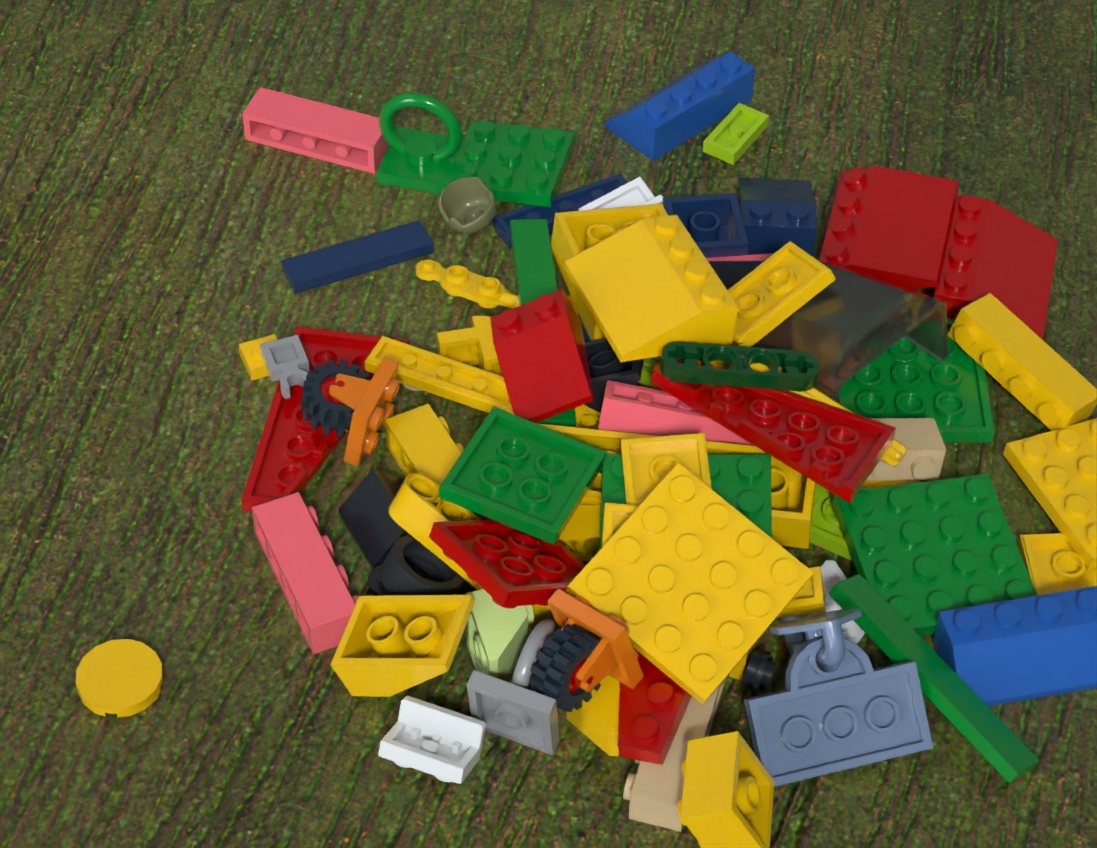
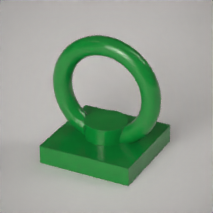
(414, 156)

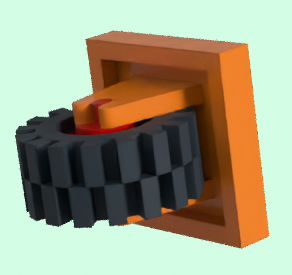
(351, 403)
(583, 653)

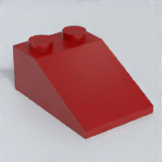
(543, 357)

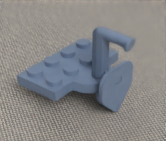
(835, 705)

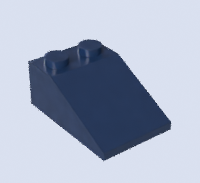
(777, 213)

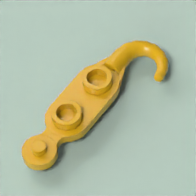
(460, 282)

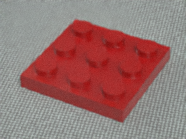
(506, 561)

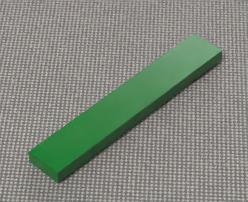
(936, 679)

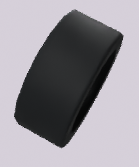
(402, 580)

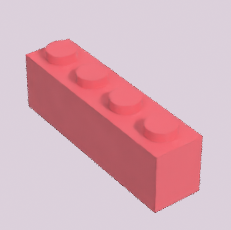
(314, 130)
(656, 413)
(305, 569)

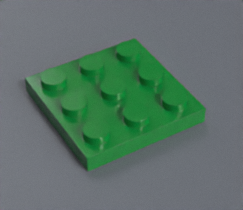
(515, 161)
(522, 475)

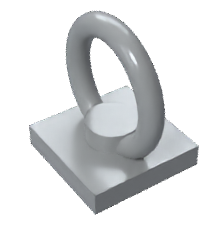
(512, 706)

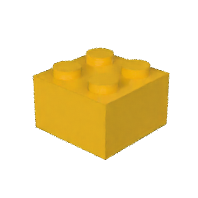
(726, 793)

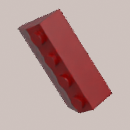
(891, 225)
(999, 256)

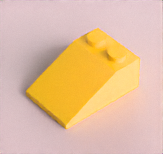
(399, 641)

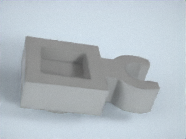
(285, 362)

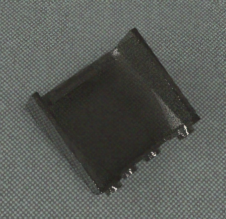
(856, 323)

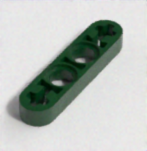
(739, 360)

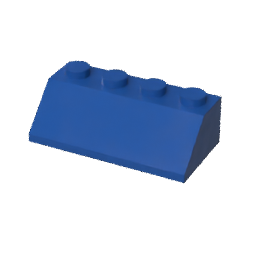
(685, 105)
(1023, 645)

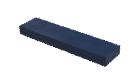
(562, 203)
(357, 256)

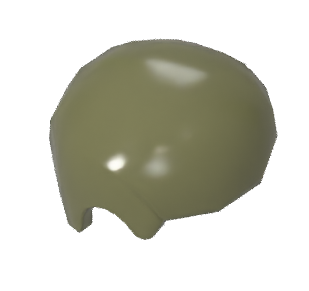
(467, 205)

